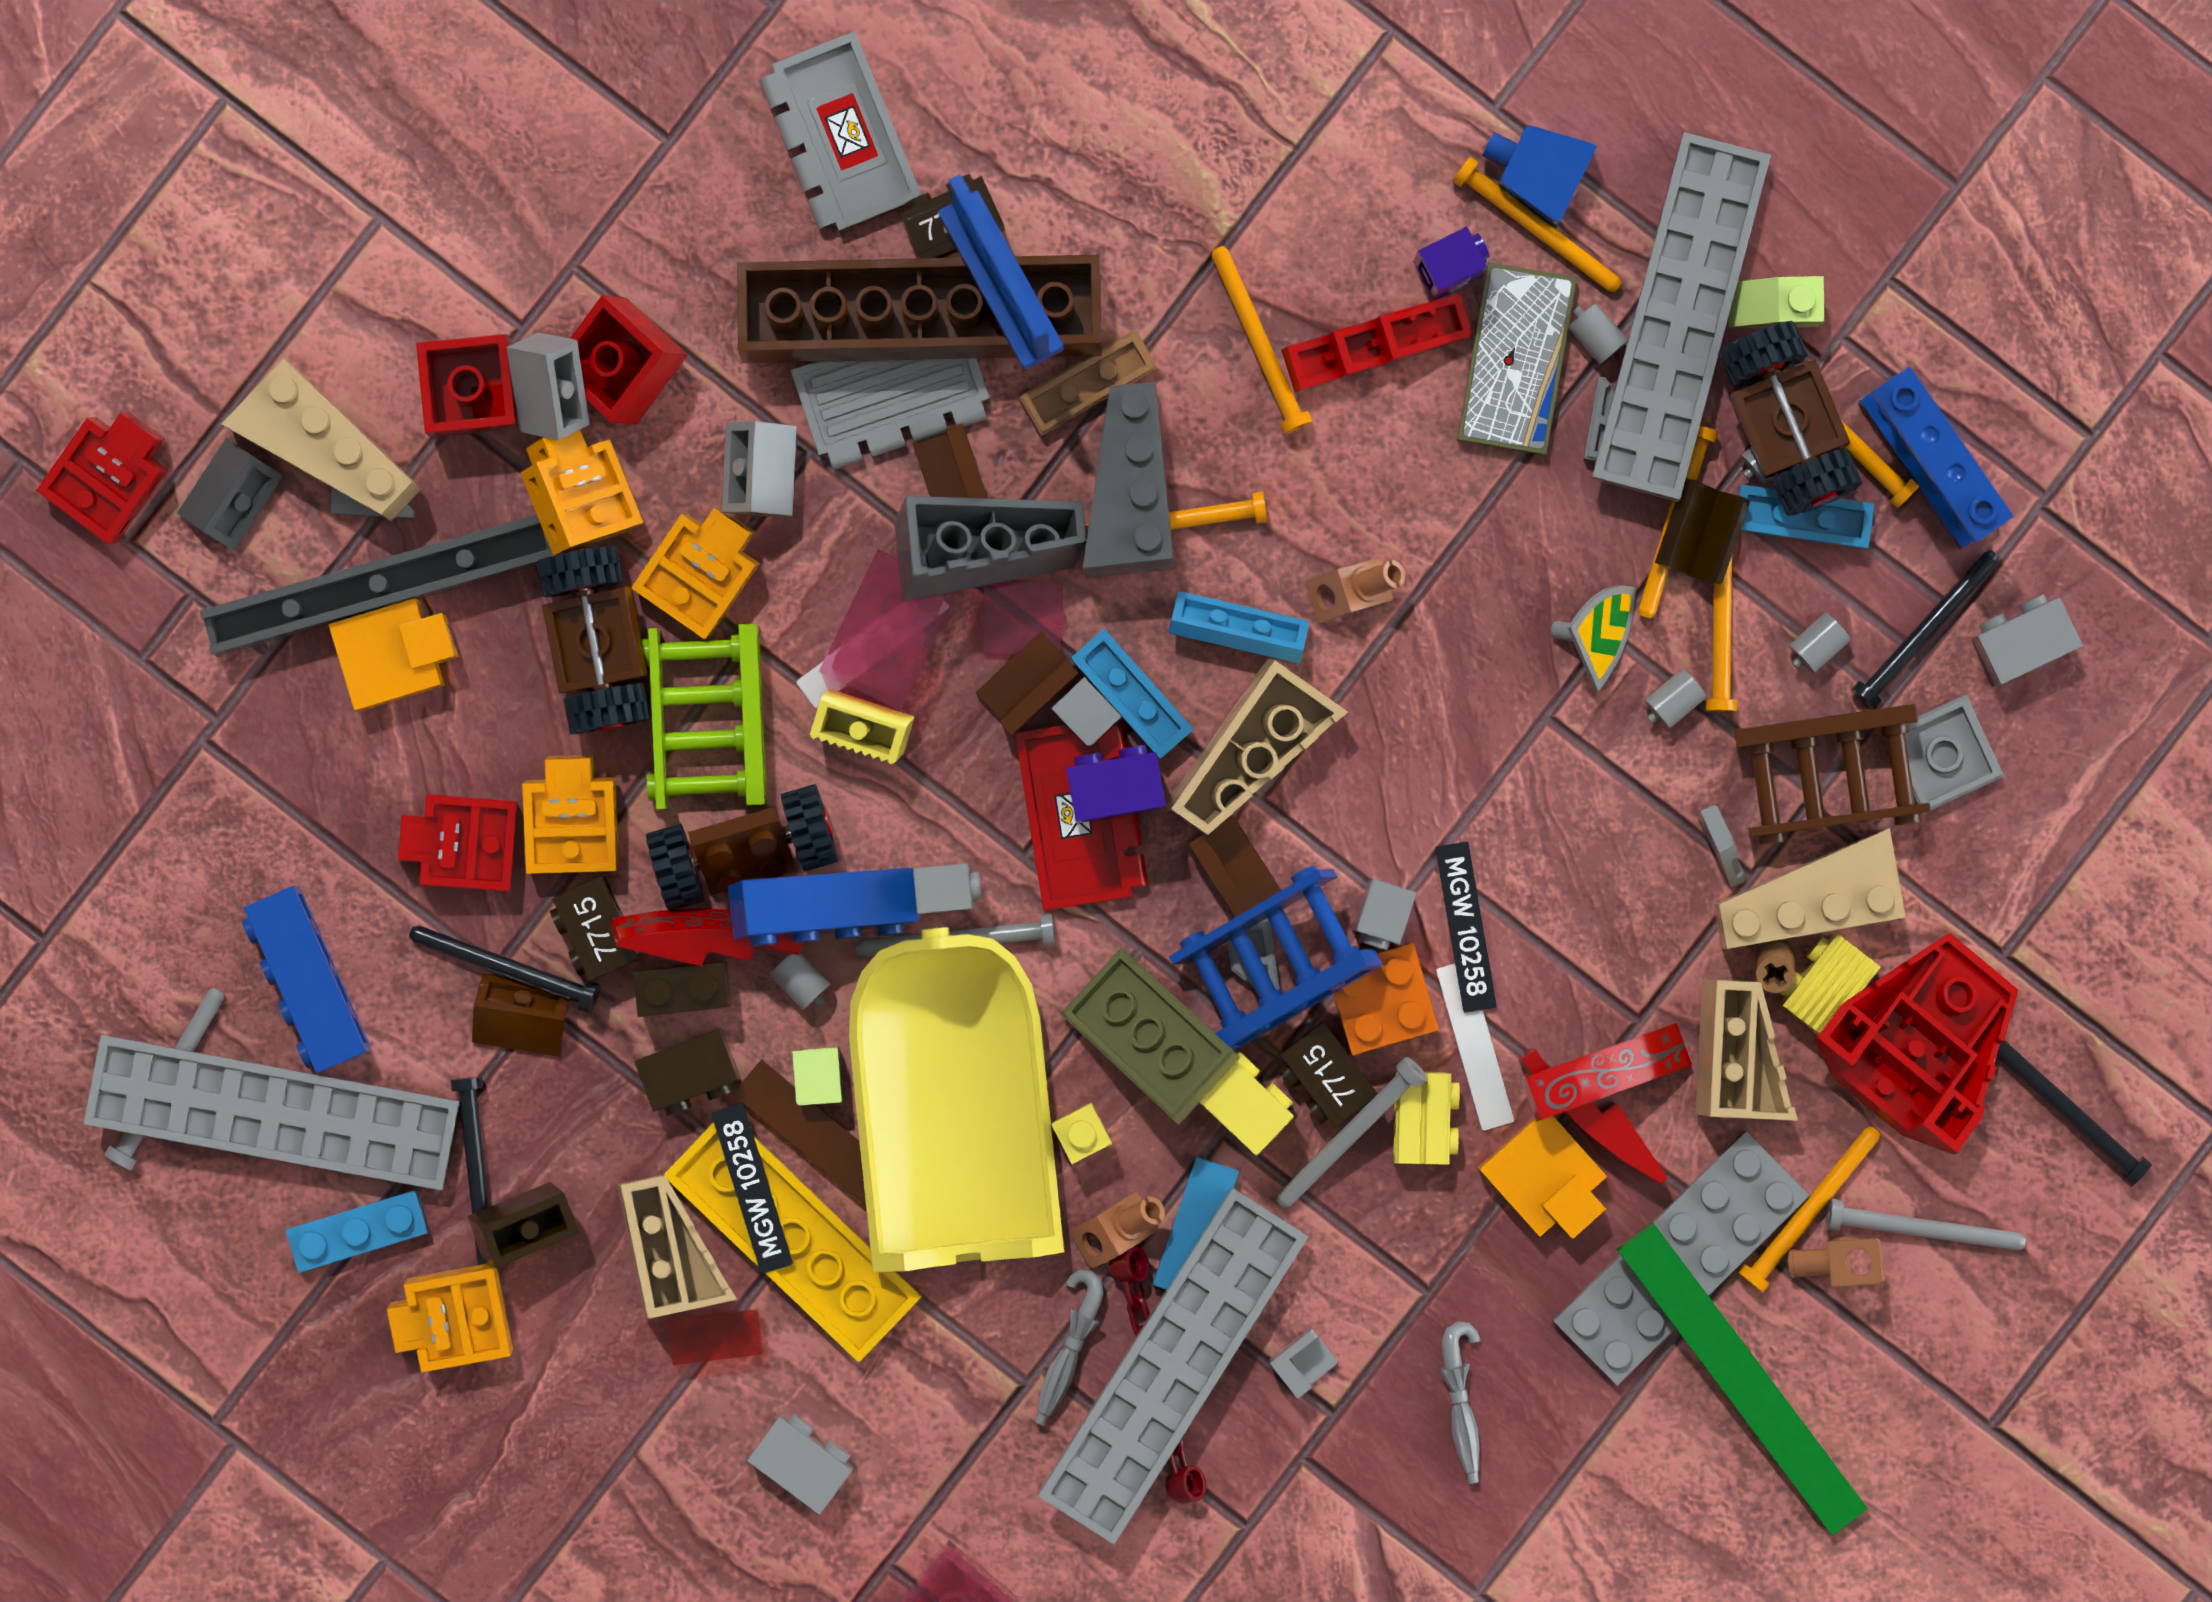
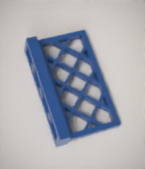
(998, 276)

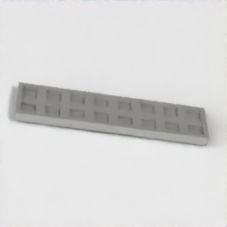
(1681, 317)
(271, 1112)
(1172, 1365)

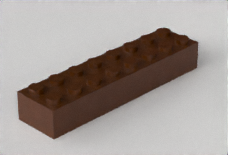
(903, 309)

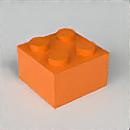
(1386, 1003)

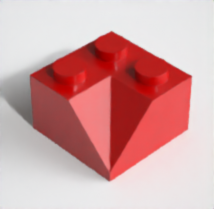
(624, 359)
(466, 385)

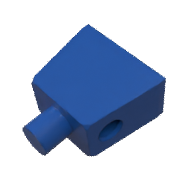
(1541, 169)

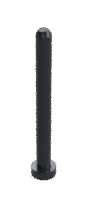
(1870, 691)
(584, 995)
(473, 1145)
(2133, 1168)

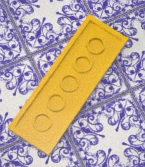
(830, 1261)

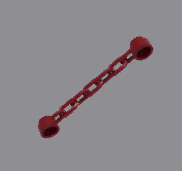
(1186, 1482)

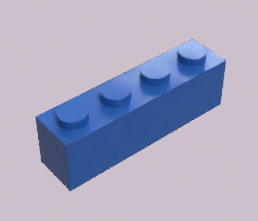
(822, 905)
(306, 978)

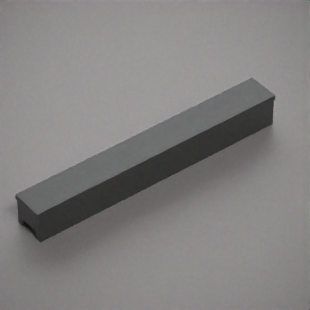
(375, 585)

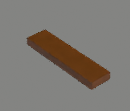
(804, 1126)

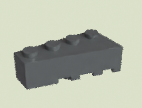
(1130, 498)
(983, 541)

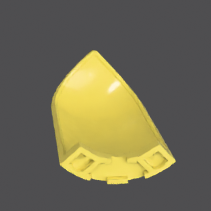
(952, 1106)

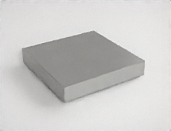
(1949, 754)

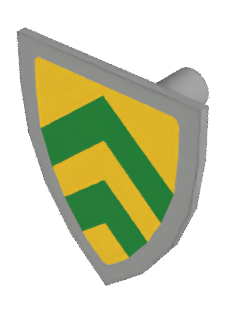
(1600, 630)

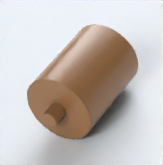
(1775, 966)

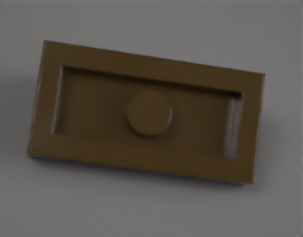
(1702, 532)

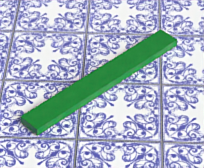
(1741, 1378)

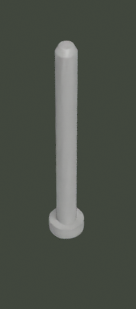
(1001, 934)
(189, 1040)
(1409, 1075)
(1839, 1215)

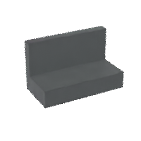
(229, 494)

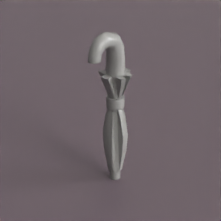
(1081, 1325)
(1463, 1423)

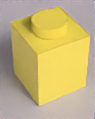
(1081, 1132)

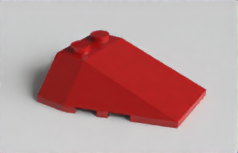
(1923, 1043)

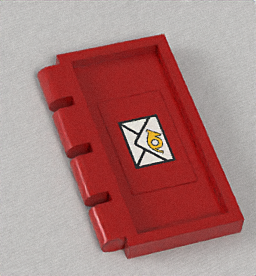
(1075, 859)

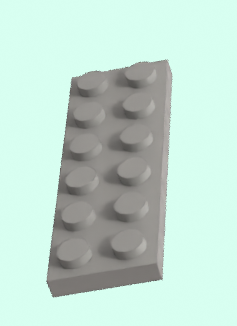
(1712, 1231)

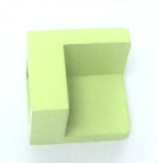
(818, 1076)

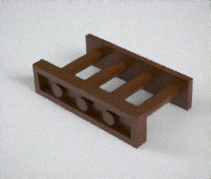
(1804, 738)

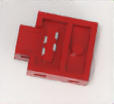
(106, 474)
(461, 842)

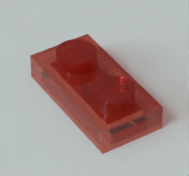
(715, 1336)

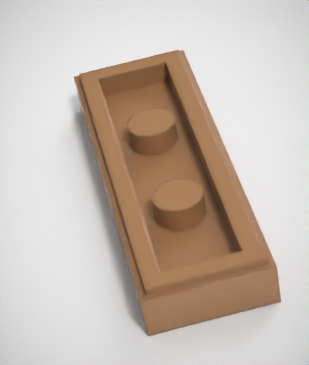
(1088, 383)

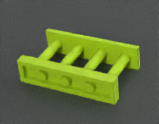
(745, 737)

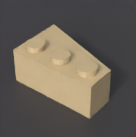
(1738, 1055)
(666, 1251)

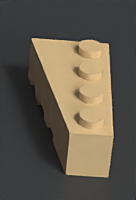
(312, 434)
(1258, 738)
(1827, 894)

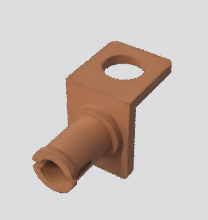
(1356, 587)
(1119, 1228)
(1836, 1262)

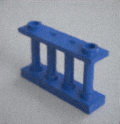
(1935, 458)
(1311, 984)

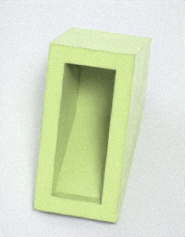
(1777, 300)

